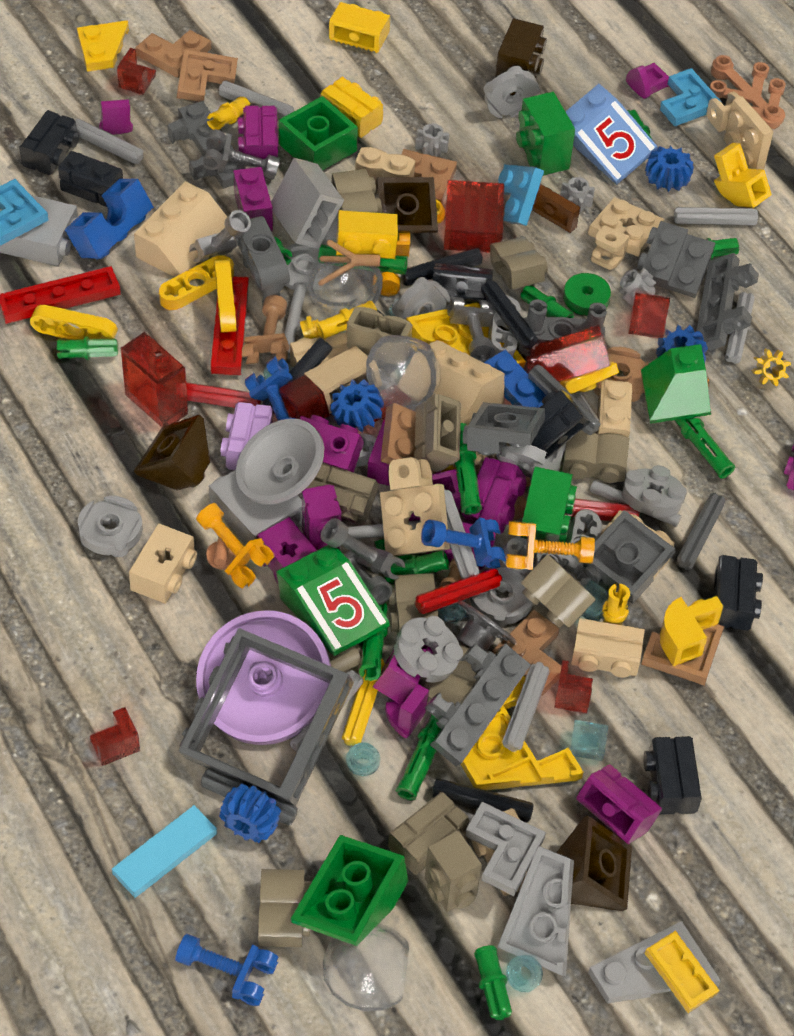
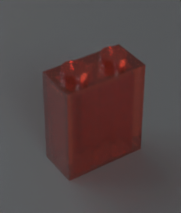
(473, 215)

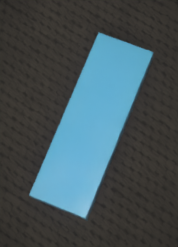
(164, 851)

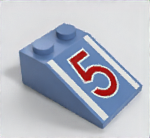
(609, 134)

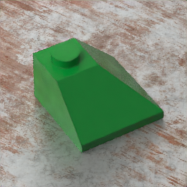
(676, 385)

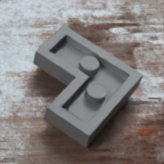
(513, 846)

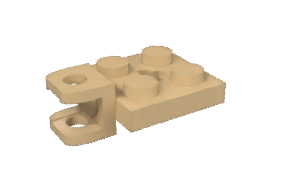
(742, 126)
(614, 239)
(411, 493)

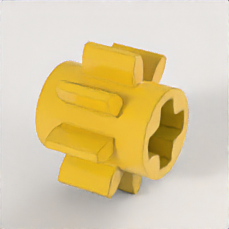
(777, 371)

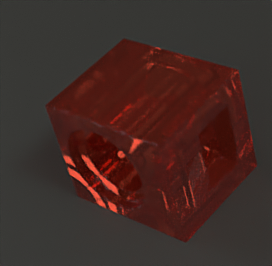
(304, 399)

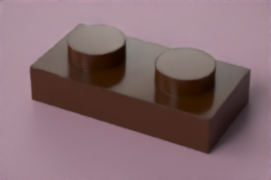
(556, 209)

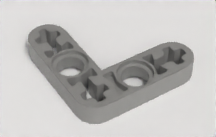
(568, 562)

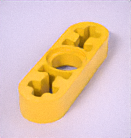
(189, 292)
(225, 296)
(55, 322)

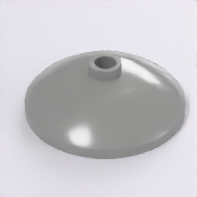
(280, 461)

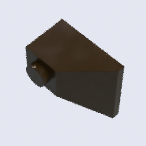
(411, 200)
(177, 455)
(599, 867)

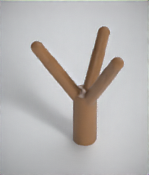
(351, 259)

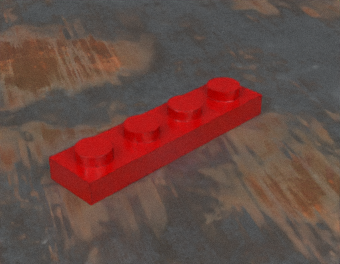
(59, 293)
(227, 346)

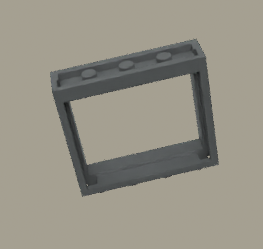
(315, 738)

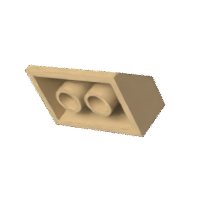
(175, 226)
(467, 380)

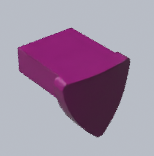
(647, 80)
(116, 117)
(408, 715)

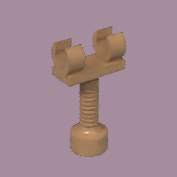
(273, 309)

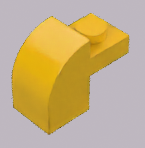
(736, 181)
(683, 628)

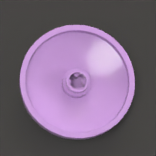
(267, 697)

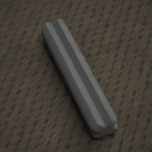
(548, 383)
(700, 531)
(222, 784)

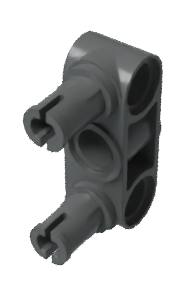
(263, 258)
(550, 327)

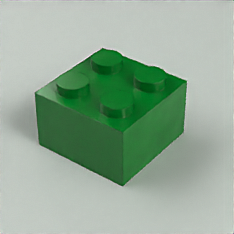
(545, 133)
(318, 134)
(548, 503)

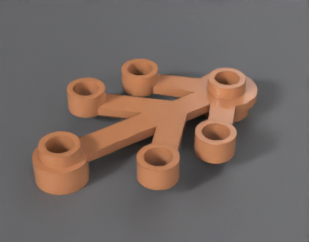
(770, 112)

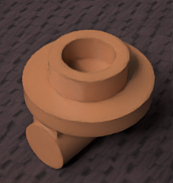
(219, 555)

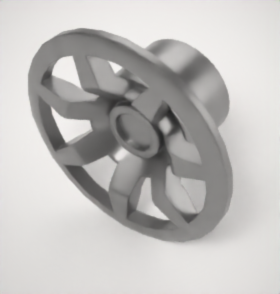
(481, 629)

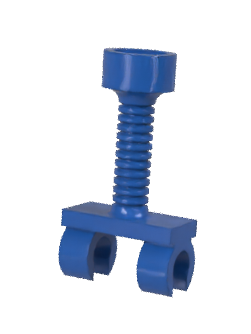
(262, 389)
(481, 533)
(247, 991)

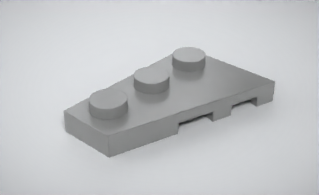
(542, 912)
(633, 976)

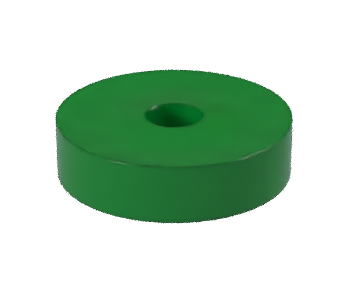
(582, 284)

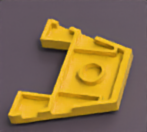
(495, 767)

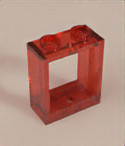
(571, 354)
(154, 381)

